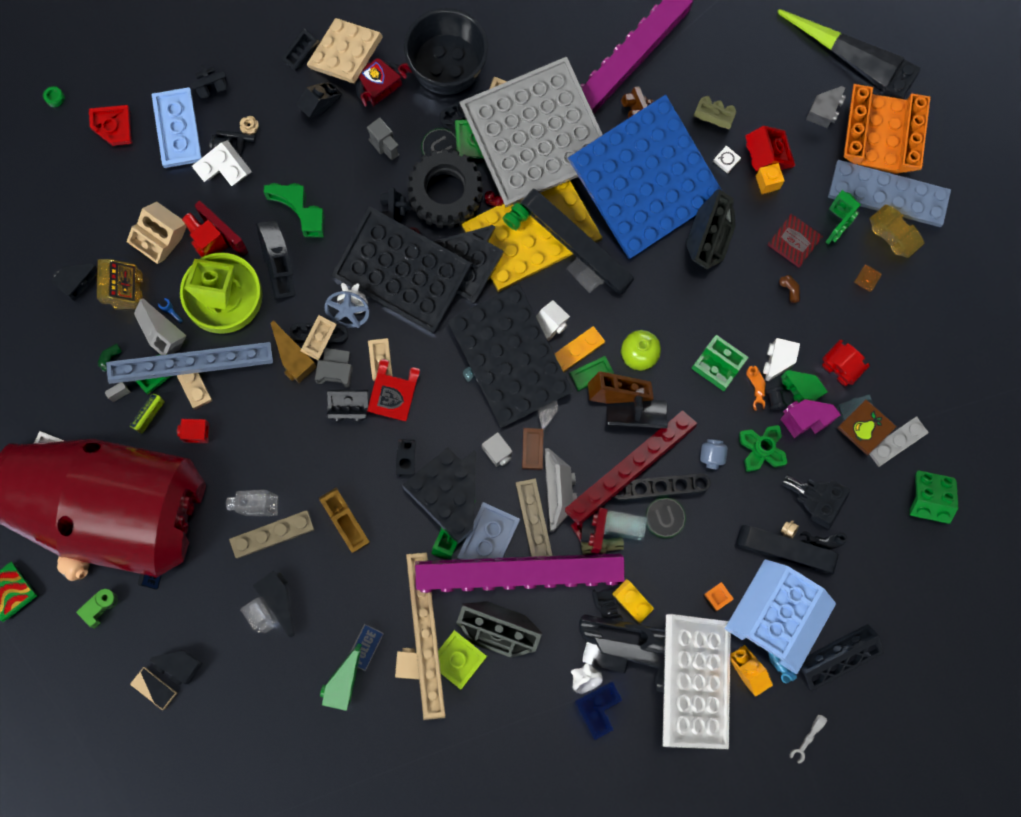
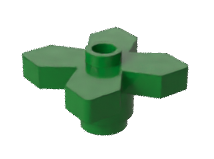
(768, 440)

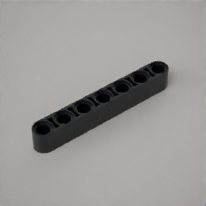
(577, 241)

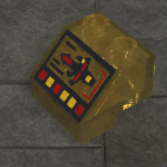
(119, 284)

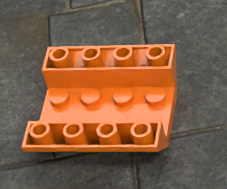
(886, 131)

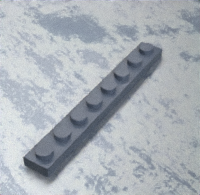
(189, 362)

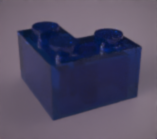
(592, 709)

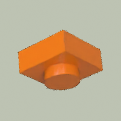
(718, 596)

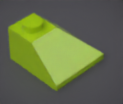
(210, 283)

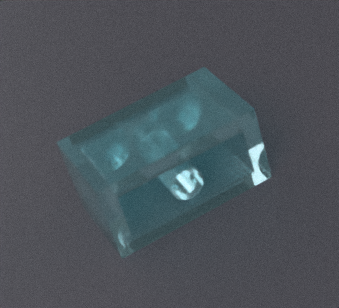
(625, 525)

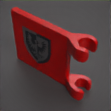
(391, 394)

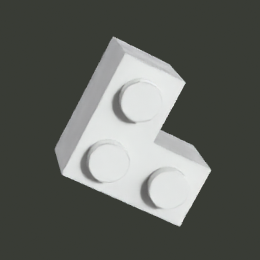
(224, 160)

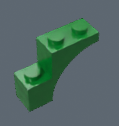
(295, 197)

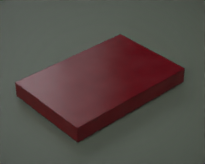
(228, 235)

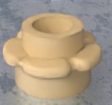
(249, 129)
(789, 529)

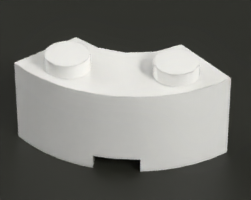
(552, 319)

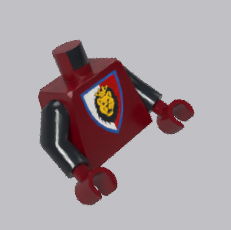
(379, 80)

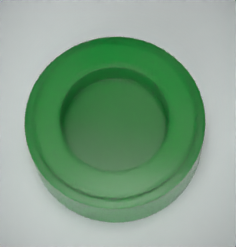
(53, 96)

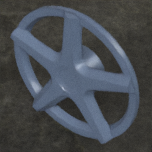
(346, 309)

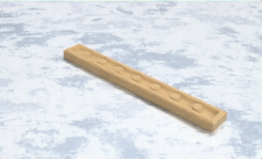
(426, 645)

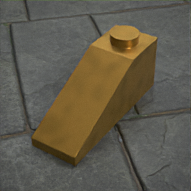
(297, 364)

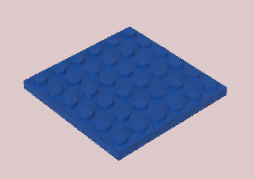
(645, 176)

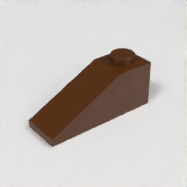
(618, 389)

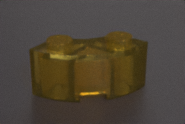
(891, 227)

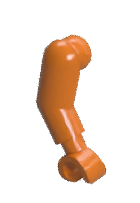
(759, 383)

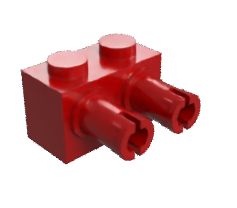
(205, 236)

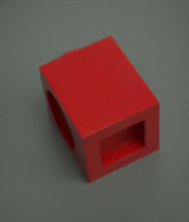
(193, 431)

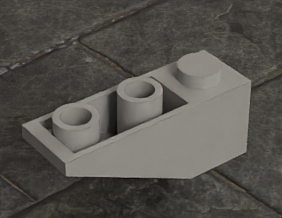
(158, 330)

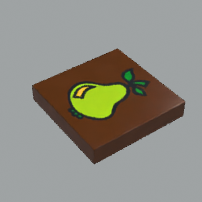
(867, 427)

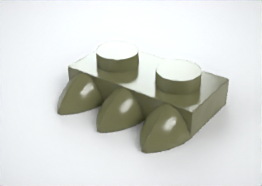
(715, 112)

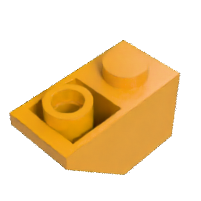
(750, 670)

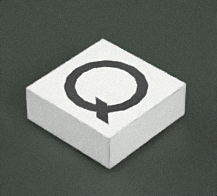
(726, 159)

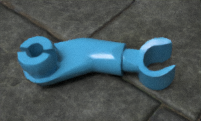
(787, 675)

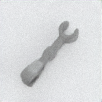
(818, 724)

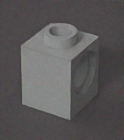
(497, 450)

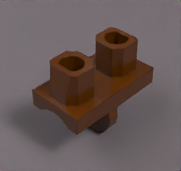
(635, 100)

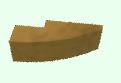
(344, 520)

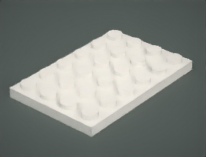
(696, 683)

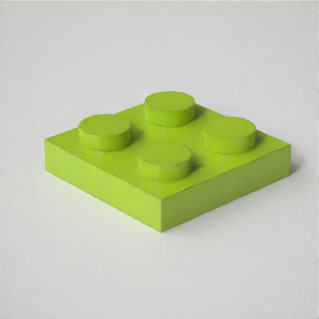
(459, 659)

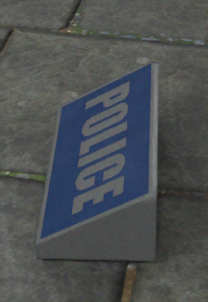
(370, 639)

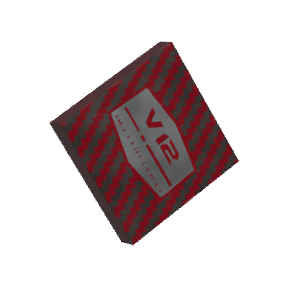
(795, 240)

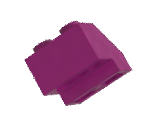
(808, 414)

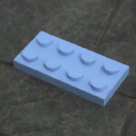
(176, 127)

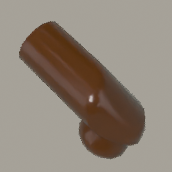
(793, 286)

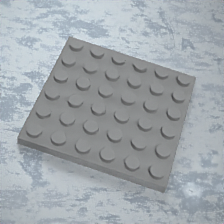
(531, 129)

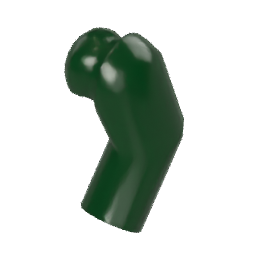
(107, 354)

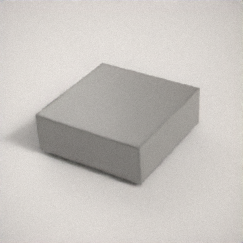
(117, 391)

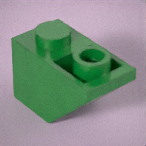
(803, 386)

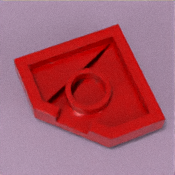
(112, 124)

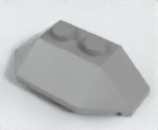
(559, 488)

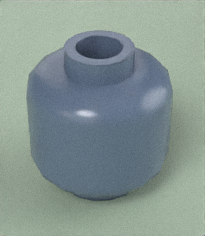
(713, 453)

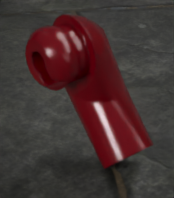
(492, 199)

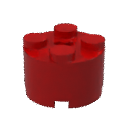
(845, 362)

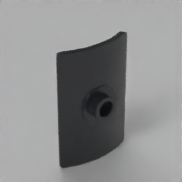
(638, 413)

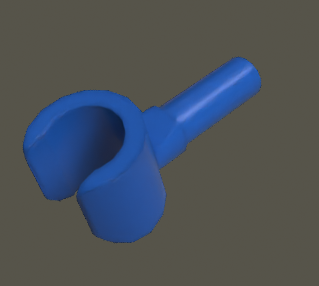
(169, 309)

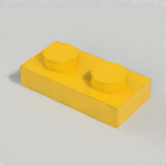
(633, 601)

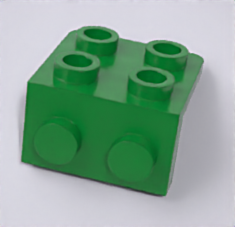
(846, 208)
(935, 497)

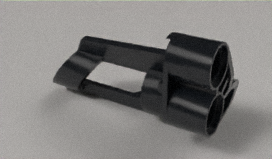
(650, 649)

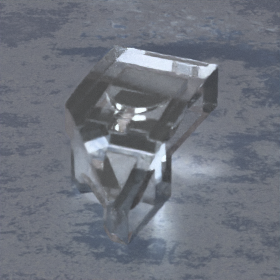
(547, 413)

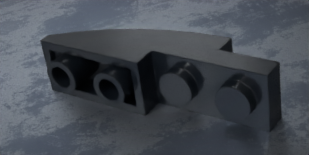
(277, 259)

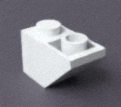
(782, 357)

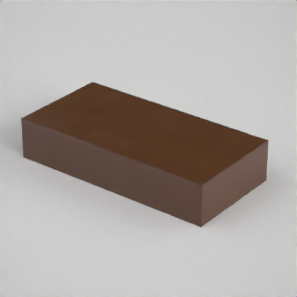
(532, 449)

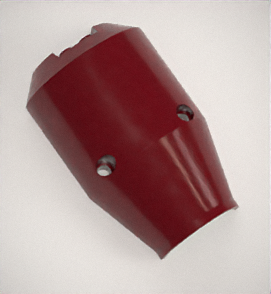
(101, 502)

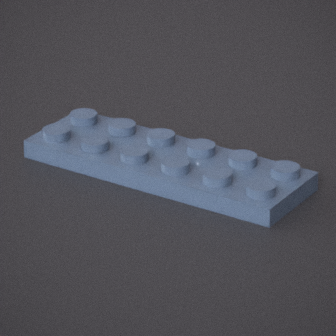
(876, 188)

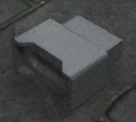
(382, 138)
(334, 367)

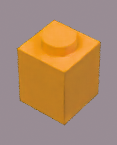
(770, 178)

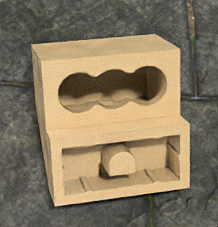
(156, 232)

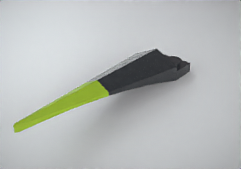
(881, 67)

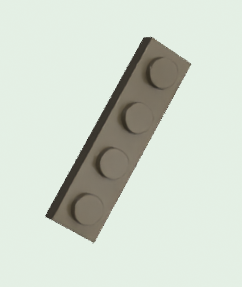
(533, 518)
(271, 534)

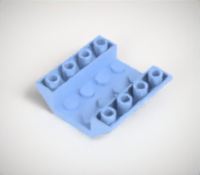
(782, 613)

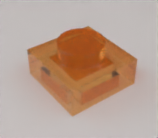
(867, 278)

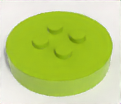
(243, 301)

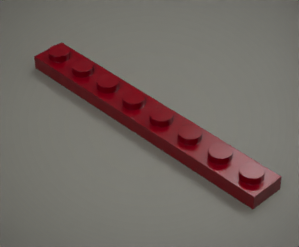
(630, 468)

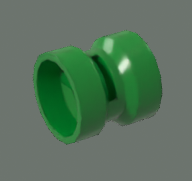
(516, 216)

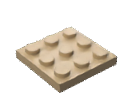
(344, 50)

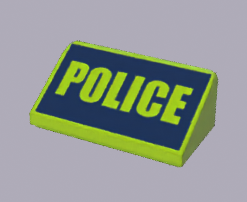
(147, 413)

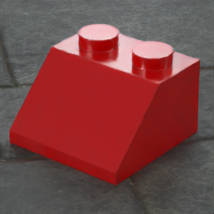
(769, 147)

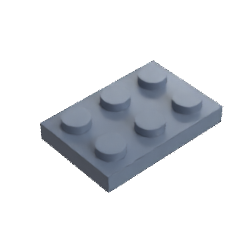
(490, 534)

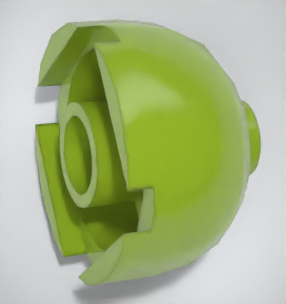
(641, 350)

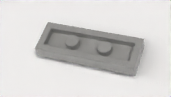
(898, 441)

